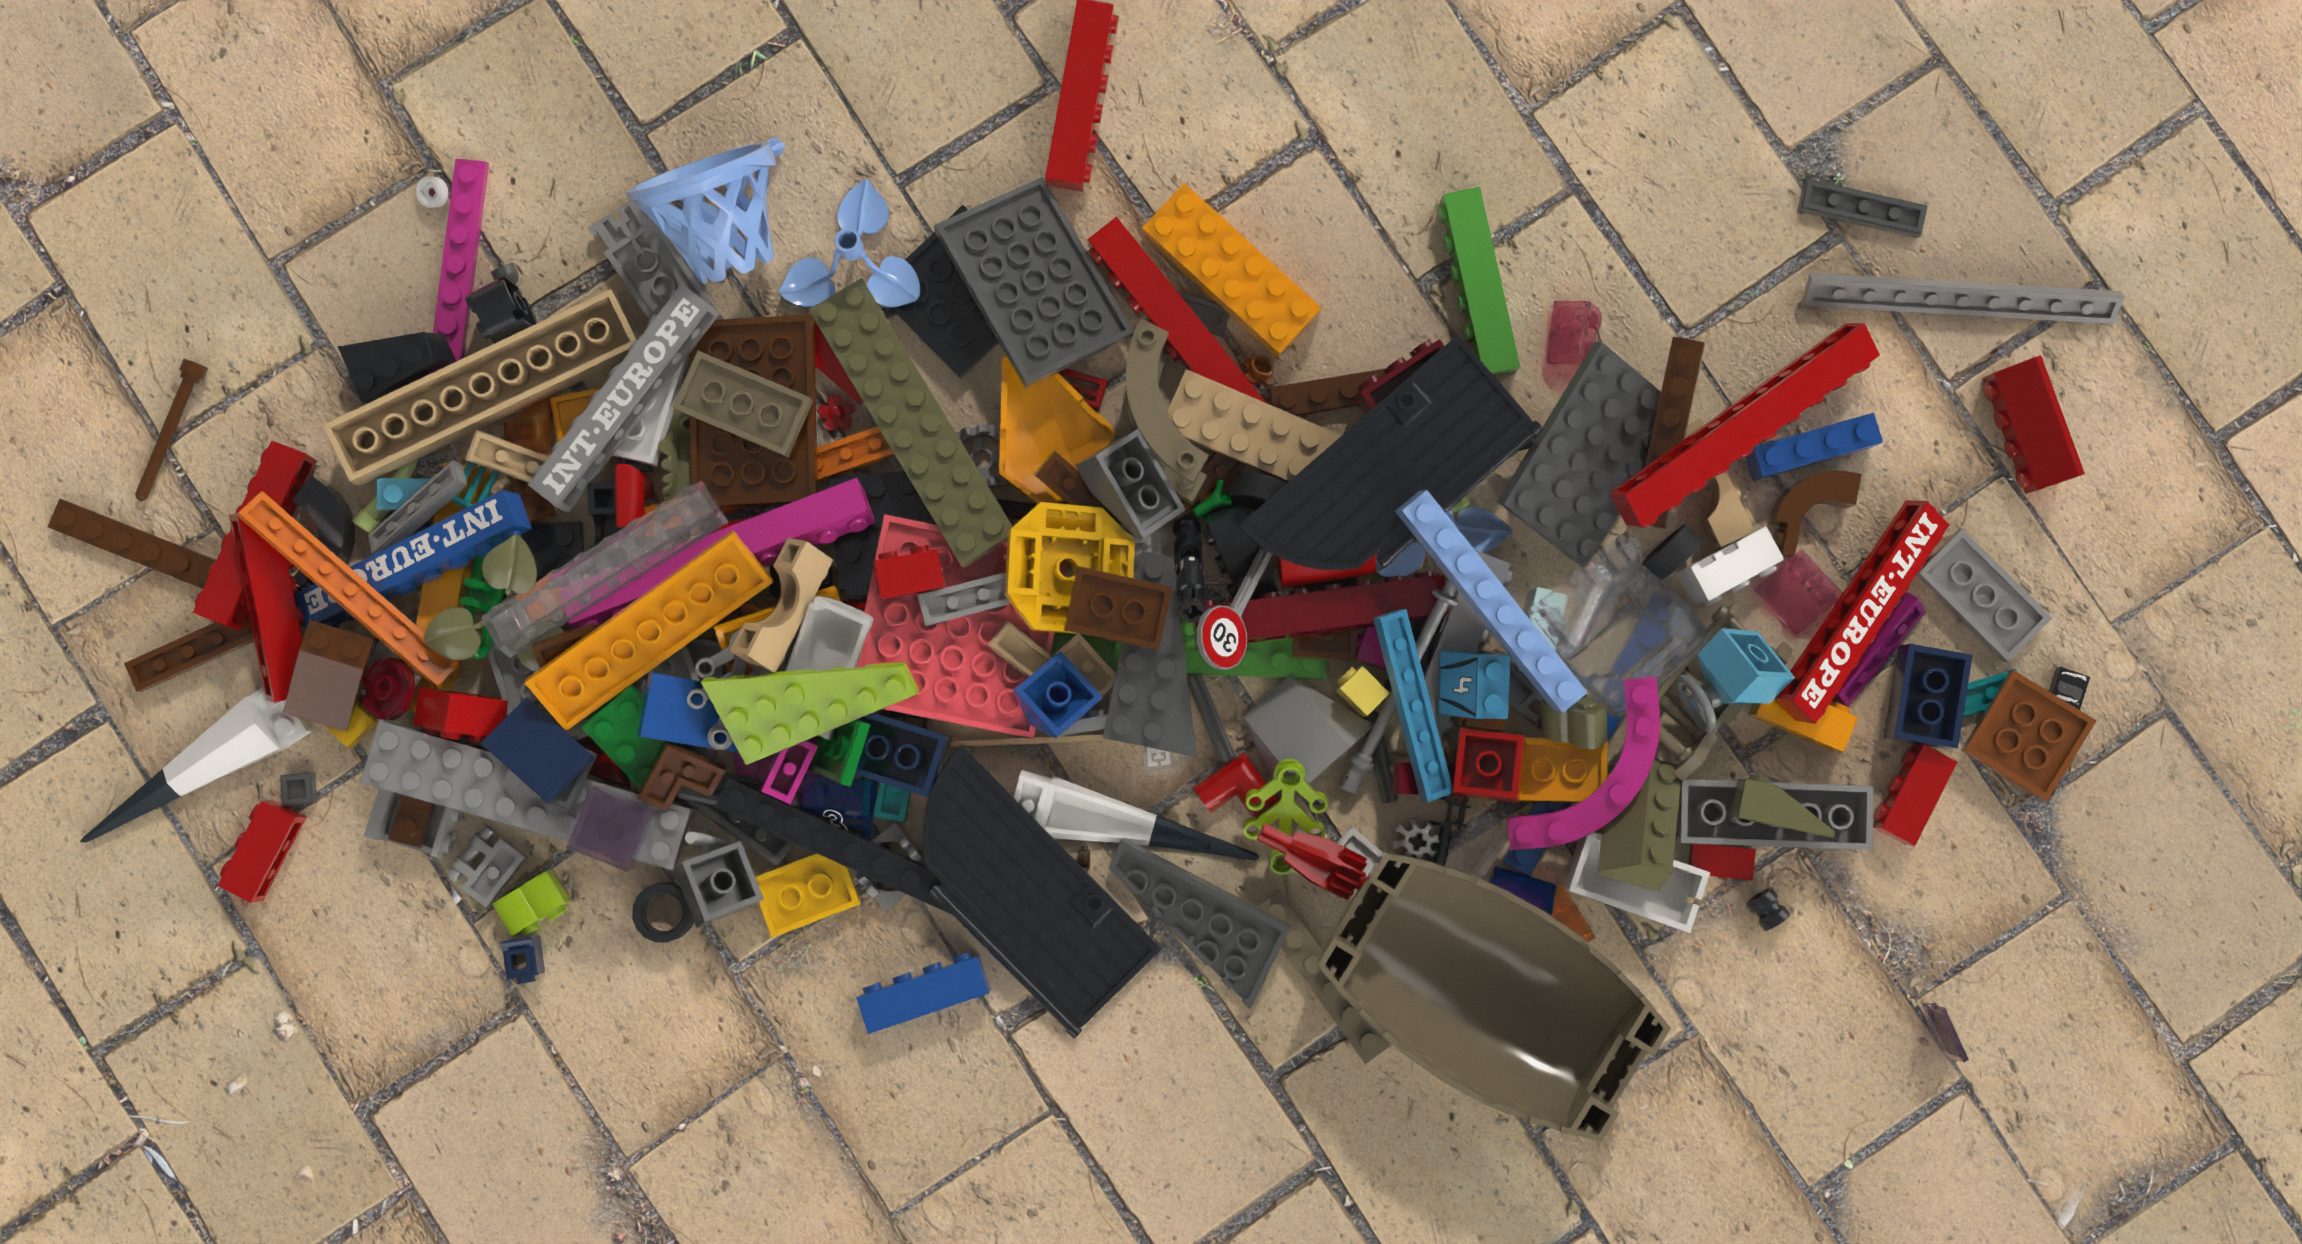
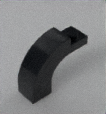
(331, 518)

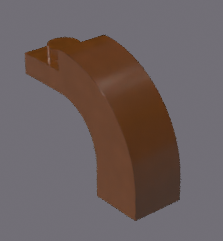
(1827, 487)

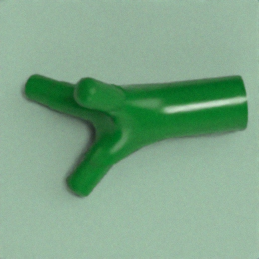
(1213, 502)

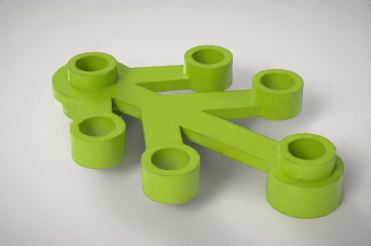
(1285, 808)

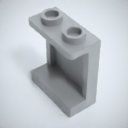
(439, 835)

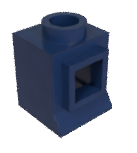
(534, 957)

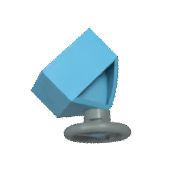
(1736, 670)

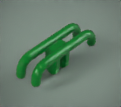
(480, 598)

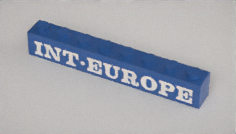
(426, 554)

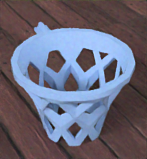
(711, 233)

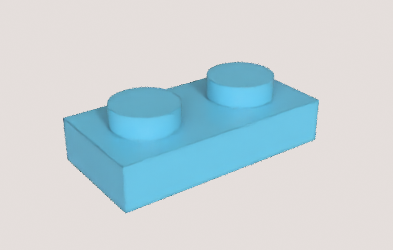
(396, 491)

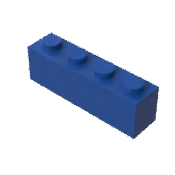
(1814, 446)
(924, 993)

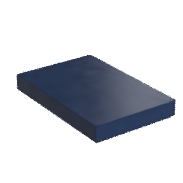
(537, 750)

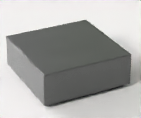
(298, 789)

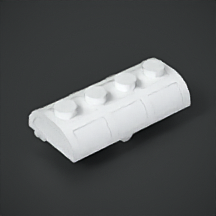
(830, 638)

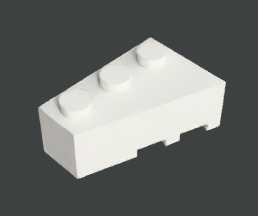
(1731, 567)

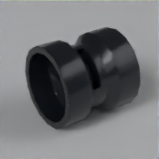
(1768, 909)

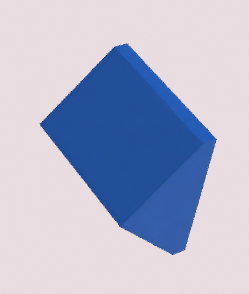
(1056, 696)

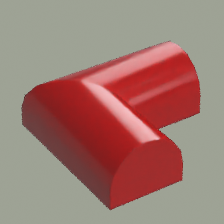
(632, 490)
(1231, 780)

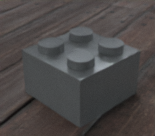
(718, 884)

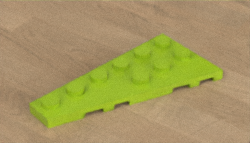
(796, 705)

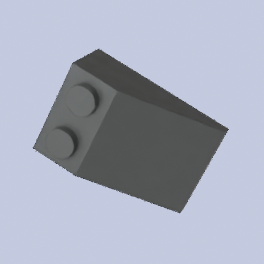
(1131, 484)

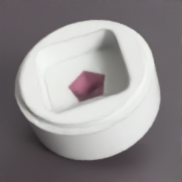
(432, 192)

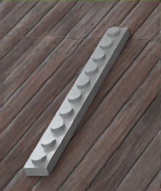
(1962, 298)

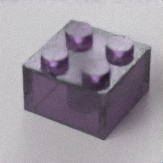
(611, 828)

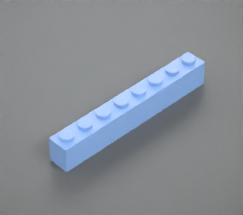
(1491, 601)

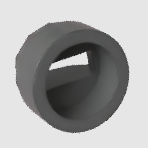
(508, 269)

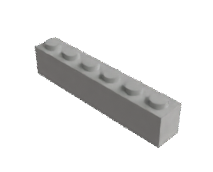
(1460, 631)

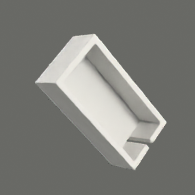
(1665, 906)

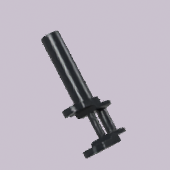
(1445, 828)

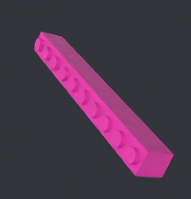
(811, 519)

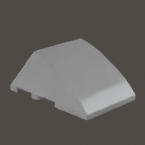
(1302, 726)

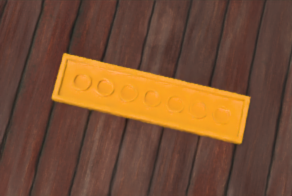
(649, 630)

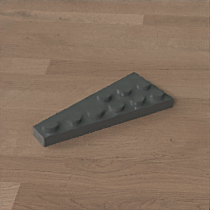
(1150, 685)
(1214, 924)

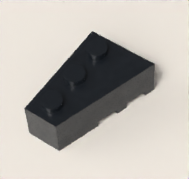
(394, 362)

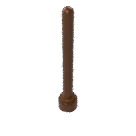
(190, 374)

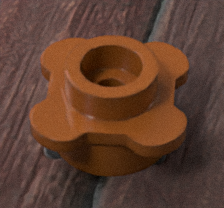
(1259, 370)

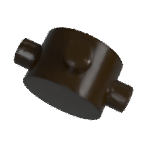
(1084, 857)

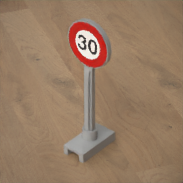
(1221, 628)

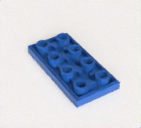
(671, 719)

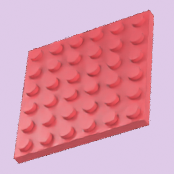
(949, 660)

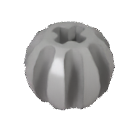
(1411, 832)

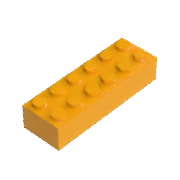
(1231, 271)

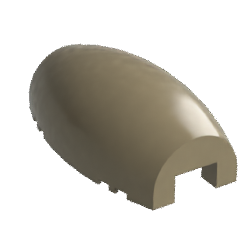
(1491, 995)

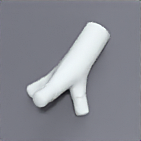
(705, 840)

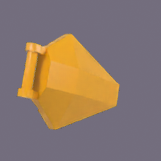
(1041, 421)

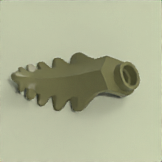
(678, 461)

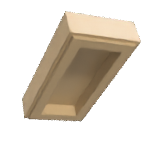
(1019, 649)

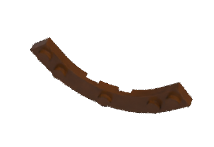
(1070, 486)

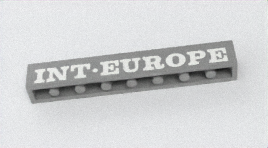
(623, 398)

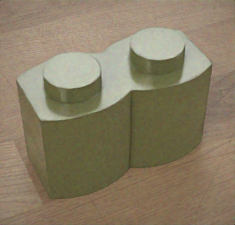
(1580, 725)

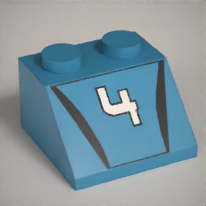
(1473, 684)

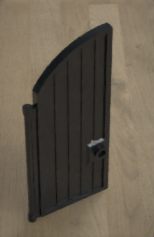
(1430, 433)
(1027, 896)

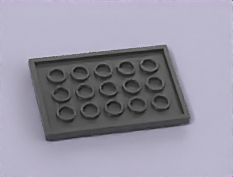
(1033, 281)
(1585, 451)

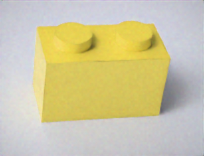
(1361, 690)

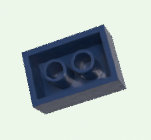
(1928, 696)
(902, 754)

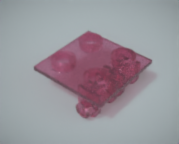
(1798, 592)

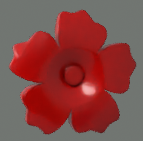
(836, 413)

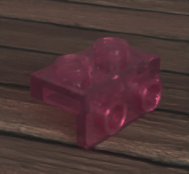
(1572, 331)

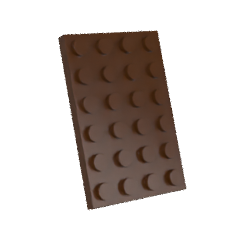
(734, 467)

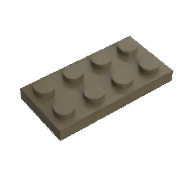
(743, 403)

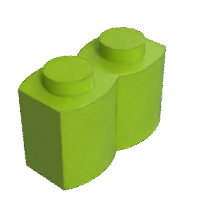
(532, 903)

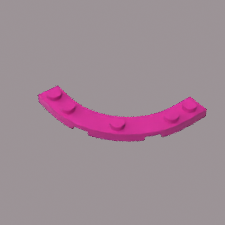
(1617, 789)

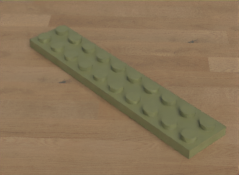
(912, 422)

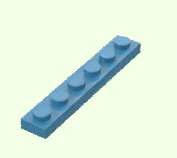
(1413, 705)

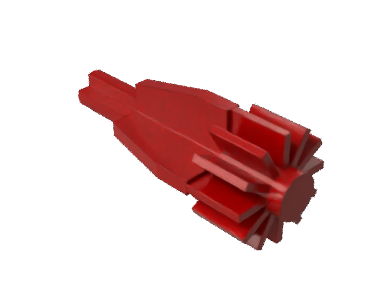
(1318, 860)

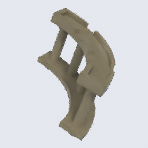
(1146, 412)
(1694, 755)

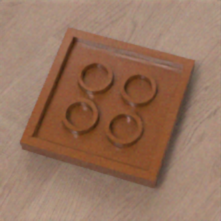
(2028, 735)

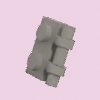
(494, 871)

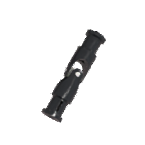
(1189, 565)

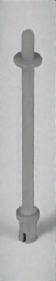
(1362, 760)

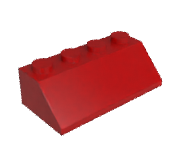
(2032, 425)

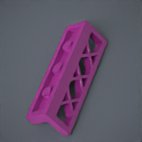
(1888, 638)

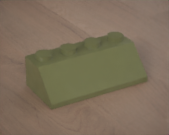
(1641, 839)

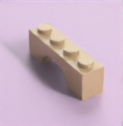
(1727, 517)
(801, 574)

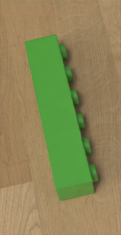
(1478, 280)

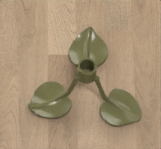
(507, 567)

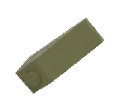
(1771, 805)

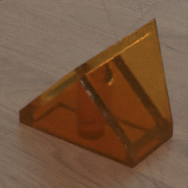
(532, 428)

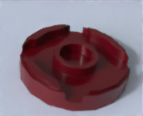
(388, 688)

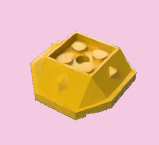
(1057, 534)

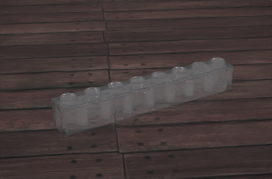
(604, 569)

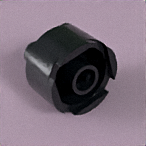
(500, 309)

